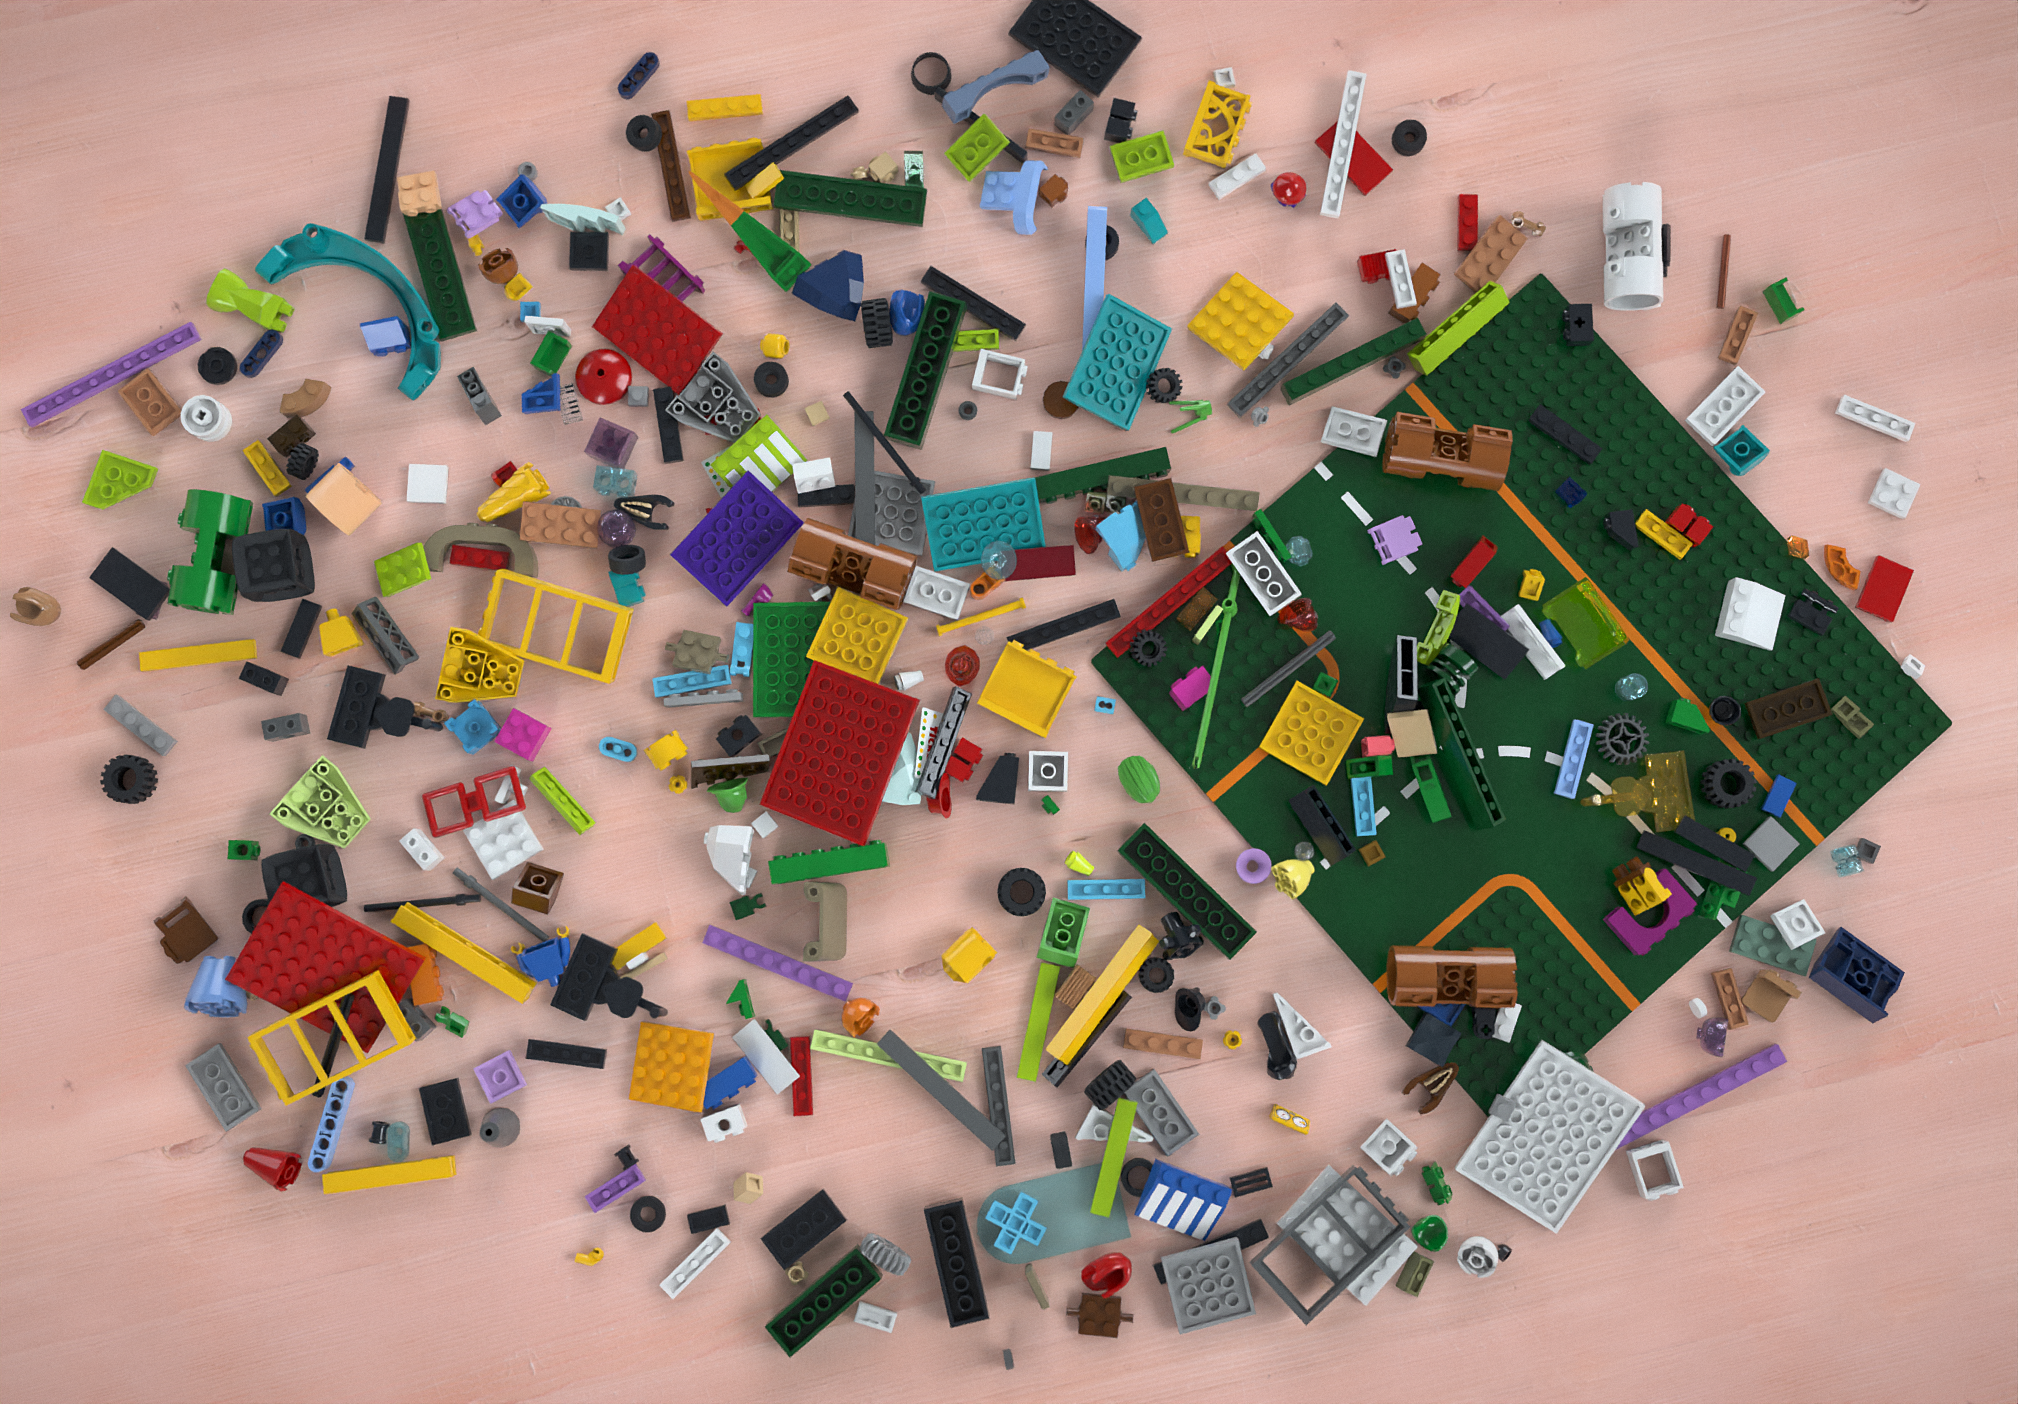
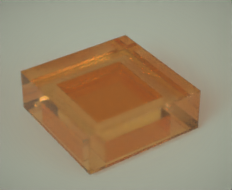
(1798, 547)

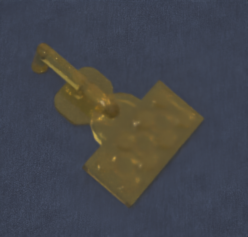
(1660, 792)

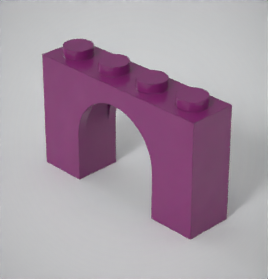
(1638, 938)

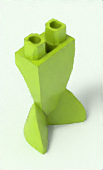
(231, 293)

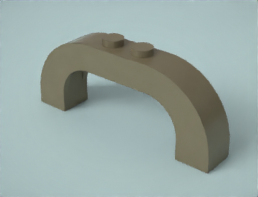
(441, 541)

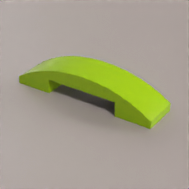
(1441, 628)

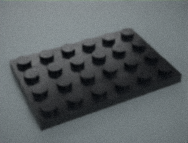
(1077, 40)

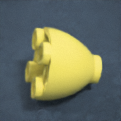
(1292, 876)

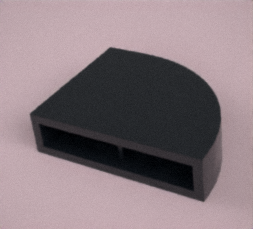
(1402, 678)

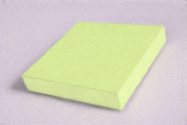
(1207, 624)

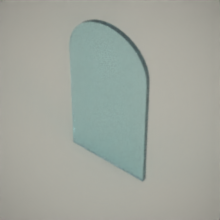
(1063, 1209)

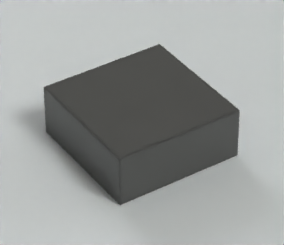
(1867, 850)

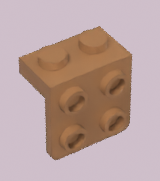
(1769, 994)

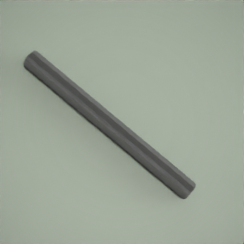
(1287, 669)

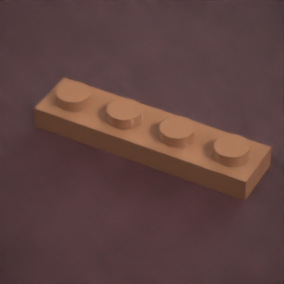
(1163, 1043)

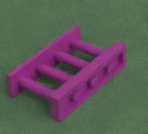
(656, 244)

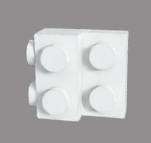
(1389, 1148)

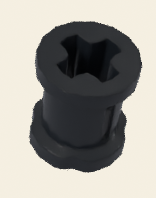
(379, 1132)
(626, 1157)

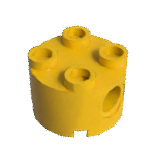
(666, 749)

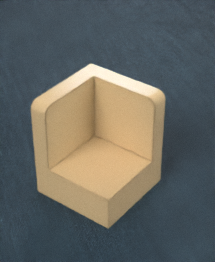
(748, 1188)

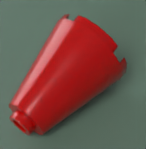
(273, 1166)

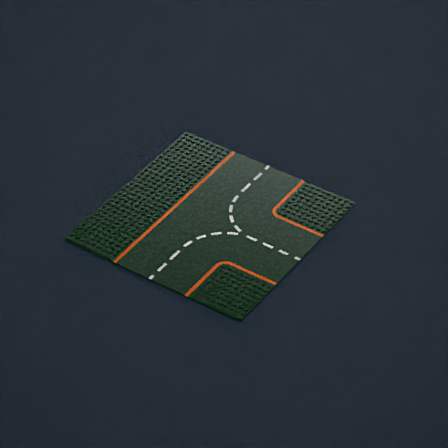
(1547, 869)

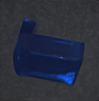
(1571, 492)

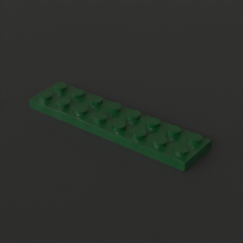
(851, 198)
(440, 274)

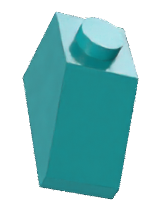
(1148, 220)

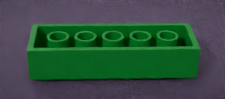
(829, 863)

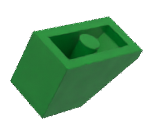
(1686, 716)
(1369, 767)

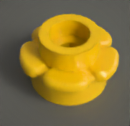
(677, 789)
(1237, 1039)

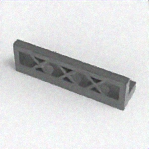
(377, 634)

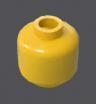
(774, 346)

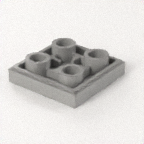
(1771, 843)

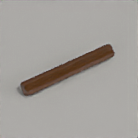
(111, 644)

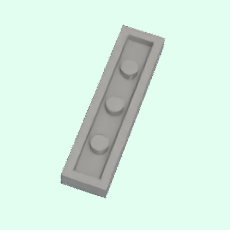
(695, 698)
(140, 725)

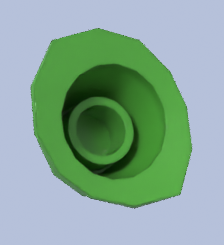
(730, 794)

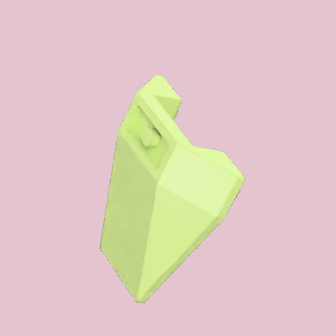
(323, 806)

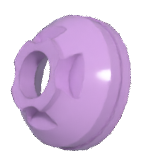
(1260, 858)

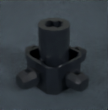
(1180, 939)

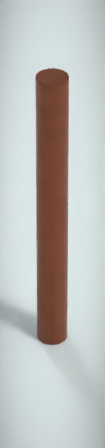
(1723, 271)

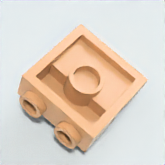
(419, 193)

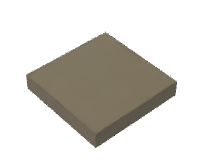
(1037, 1286)

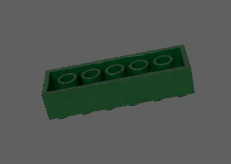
(823, 1301)

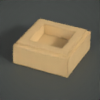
(817, 413)

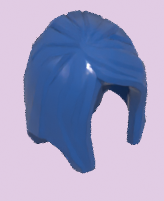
(905, 311)

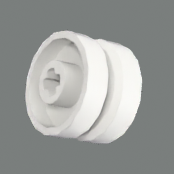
(206, 418)

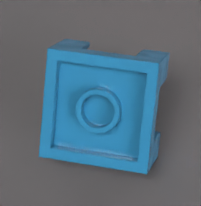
(474, 727)

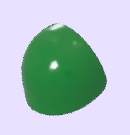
(1431, 1232)

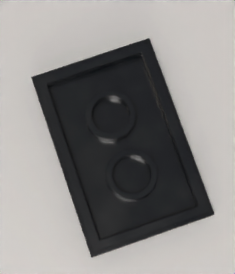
(445, 1111)

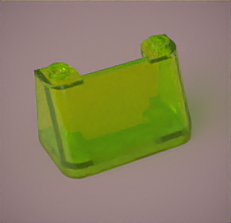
(1586, 622)

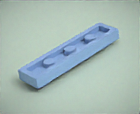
(1573, 759)

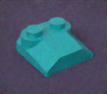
(1742, 451)

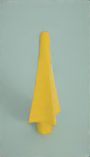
(476, 244)

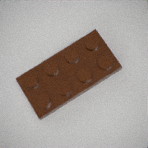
(1161, 520)

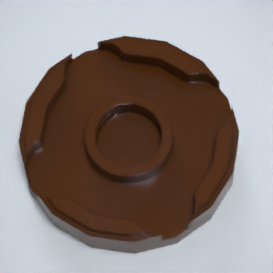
(1055, 404)

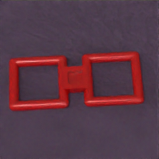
(473, 801)

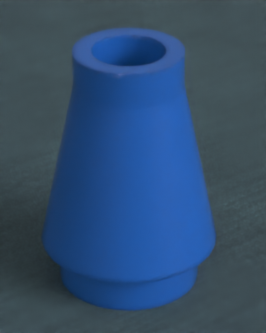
(1550, 633)

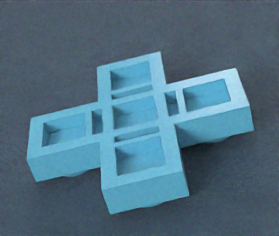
(1015, 1222)

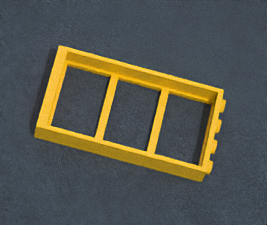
(617, 639)
(388, 1009)

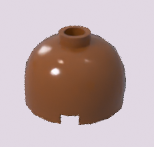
(499, 266)

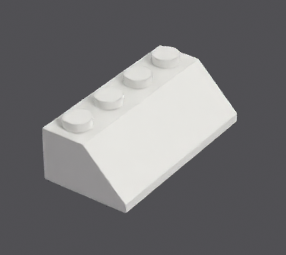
(1263, 573)

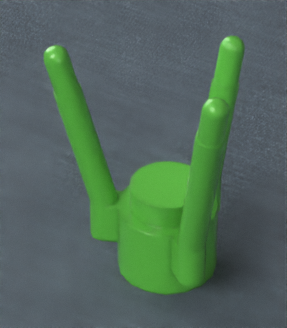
(1200, 407)

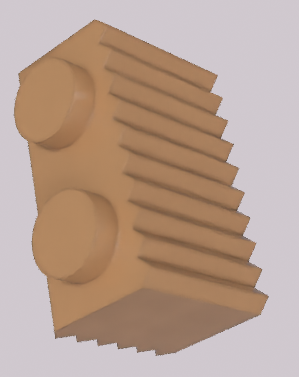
(1075, 986)

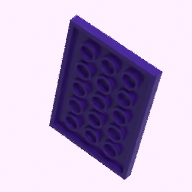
(737, 538)

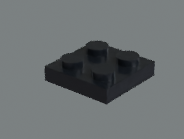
(589, 251)

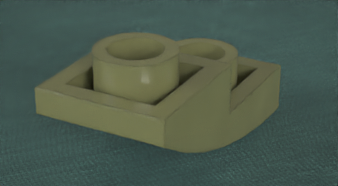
(1101, 502)

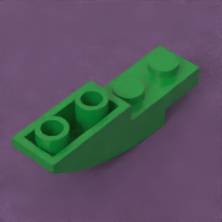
(1430, 787)

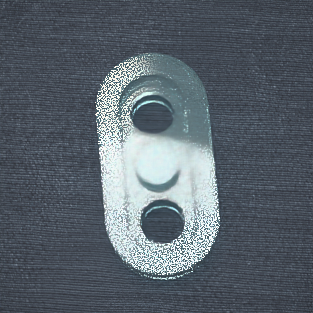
(398, 1141)

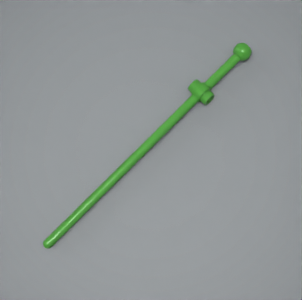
(1229, 609)

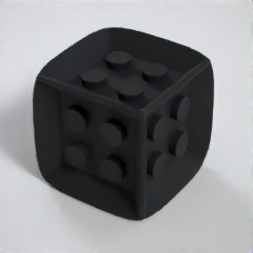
(273, 565)
(309, 869)

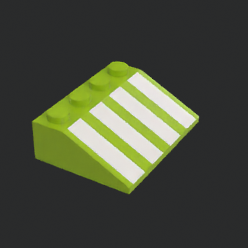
(763, 452)

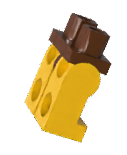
(1639, 886)

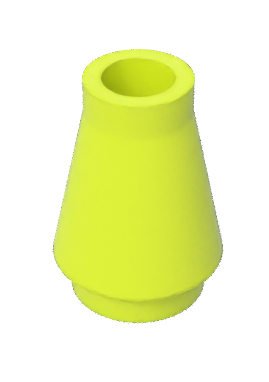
(1078, 863)

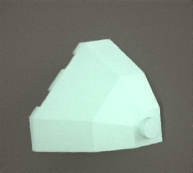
(902, 782)

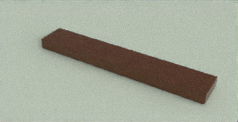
(671, 168)

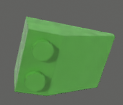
(1063, 933)

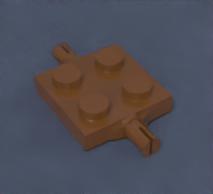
(1099, 1315)

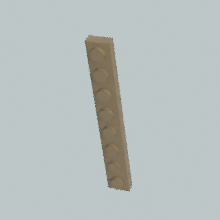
(1191, 493)

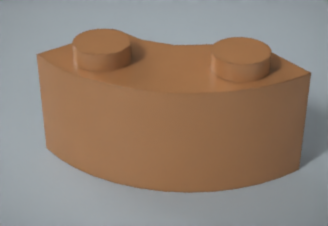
(306, 399)

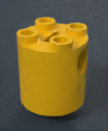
(967, 956)

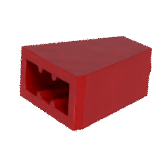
(1474, 562)

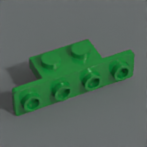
(1716, 896)

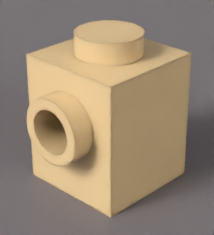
(882, 168)

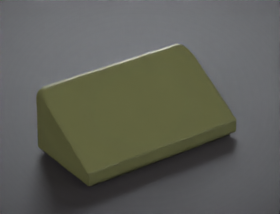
(1414, 1274)

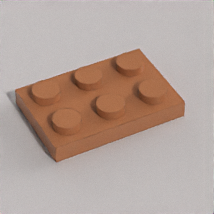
(150, 402)

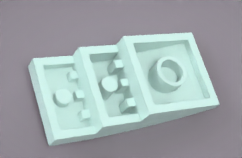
(581, 217)

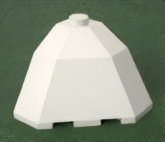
(730, 853)

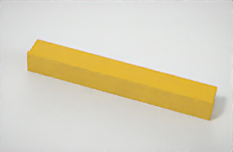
(464, 952)
(1102, 994)

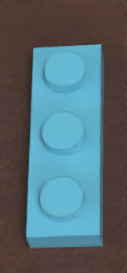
(1363, 806)

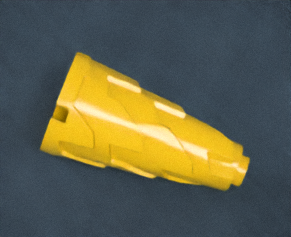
(520, 488)

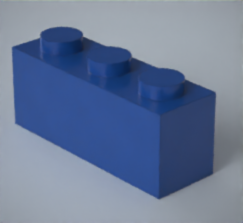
(728, 1082)

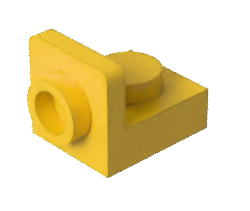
(1531, 584)

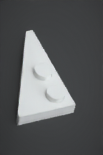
(1301, 1035)
(1098, 1126)

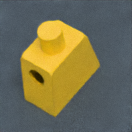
(338, 634)

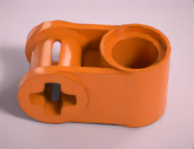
(987, 583)

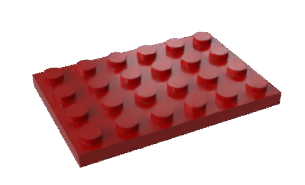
(657, 329)

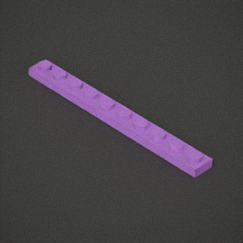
(111, 374)
(1704, 1092)

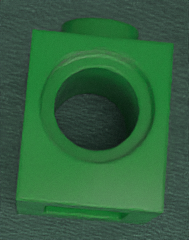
(235, 850)

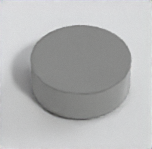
(529, 170)

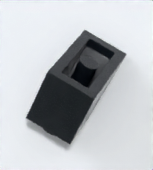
(1621, 528)

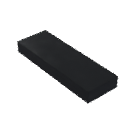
(301, 628)

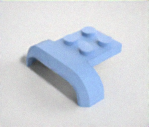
(1014, 193)

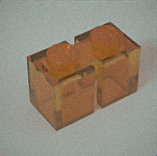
(1192, 612)

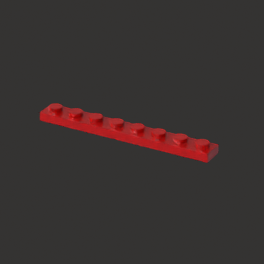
(1170, 601)

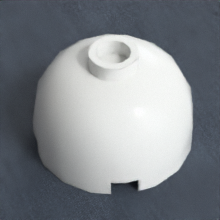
(1478, 1256)

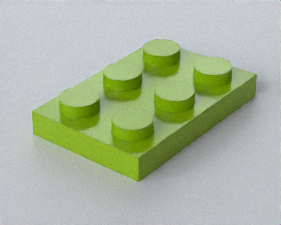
(977, 147)
(1142, 156)
(402, 569)

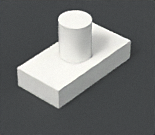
(506, 788)

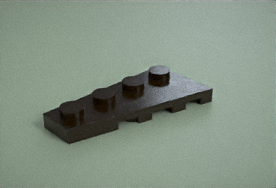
(728, 768)

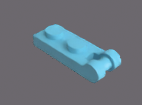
(742, 649)

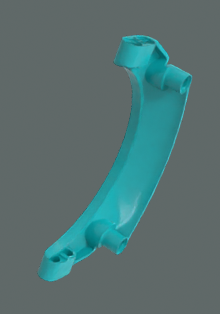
(338, 248)

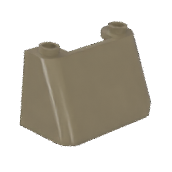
(831, 921)

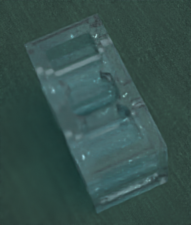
(616, 476)

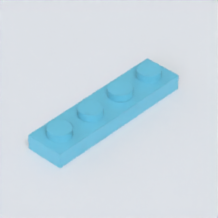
(691, 681)
(1106, 889)

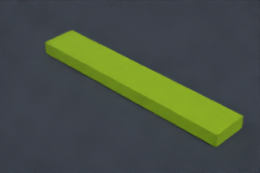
(1038, 1022)
(1113, 1157)

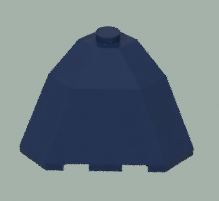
(834, 285)

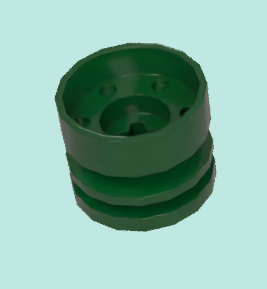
(1453, 667)

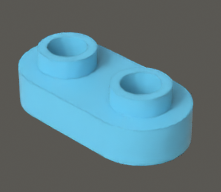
(618, 749)

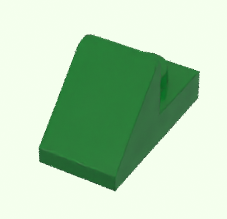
(742, 993)

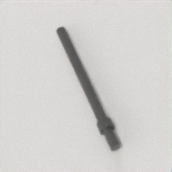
(471, 882)

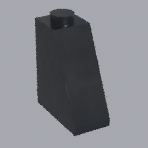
(1001, 782)

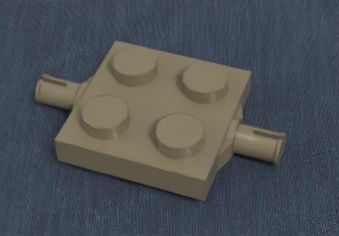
(696, 652)

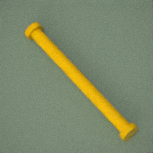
(981, 616)

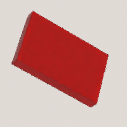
(1884, 588)

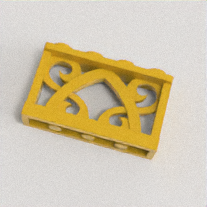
(1208, 101)

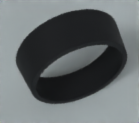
(929, 90)

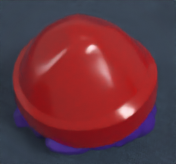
(1289, 189)

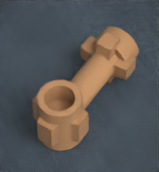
(1518, 221)
(438, 716)

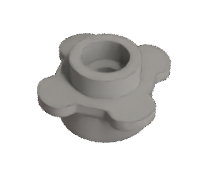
(1259, 416)
(1219, 1007)

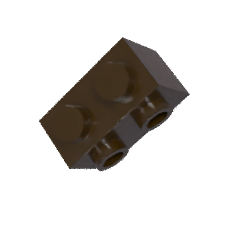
(290, 435)

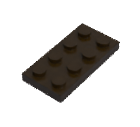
(1788, 708)

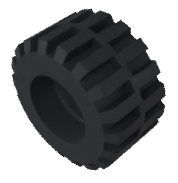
(876, 323)
(114, 779)
(1743, 780)
(1035, 881)
(1110, 1085)

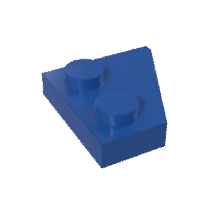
(543, 397)

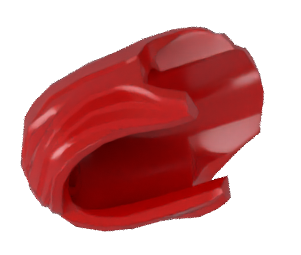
(1107, 1273)

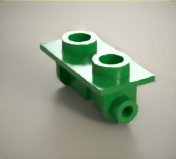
(1436, 1176)

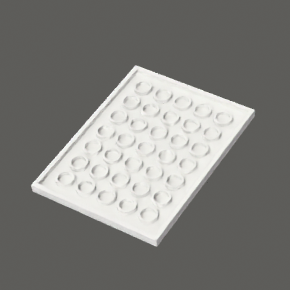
(1554, 1140)

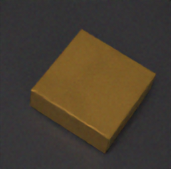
(1371, 853)

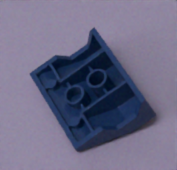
(1857, 975)

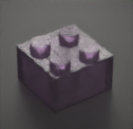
(611, 444)

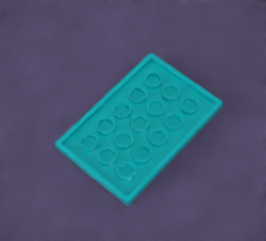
(1117, 362)
(971, 518)

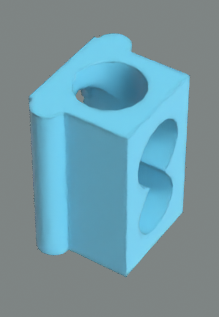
(1106, 701)

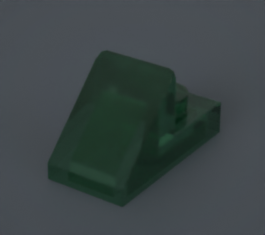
(914, 168)

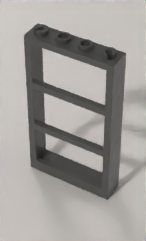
(1341, 1284)

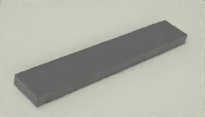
(998, 1103)

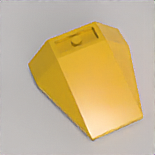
(476, 669)

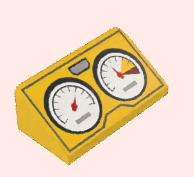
(1290, 1119)

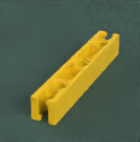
(389, 1174)

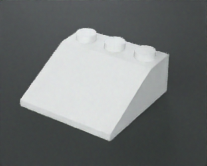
(1750, 613)

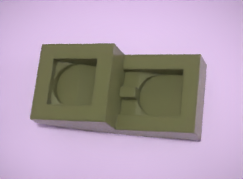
(1851, 718)

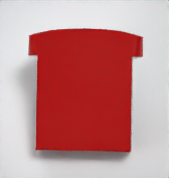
(504, 473)

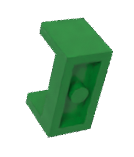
(1781, 302)
(551, 354)

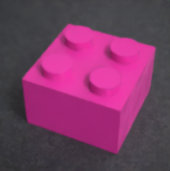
(1192, 688)
(522, 734)

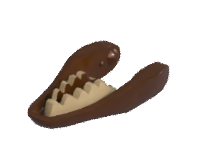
(1436, 1083)

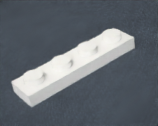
(1875, 418)
(695, 1263)

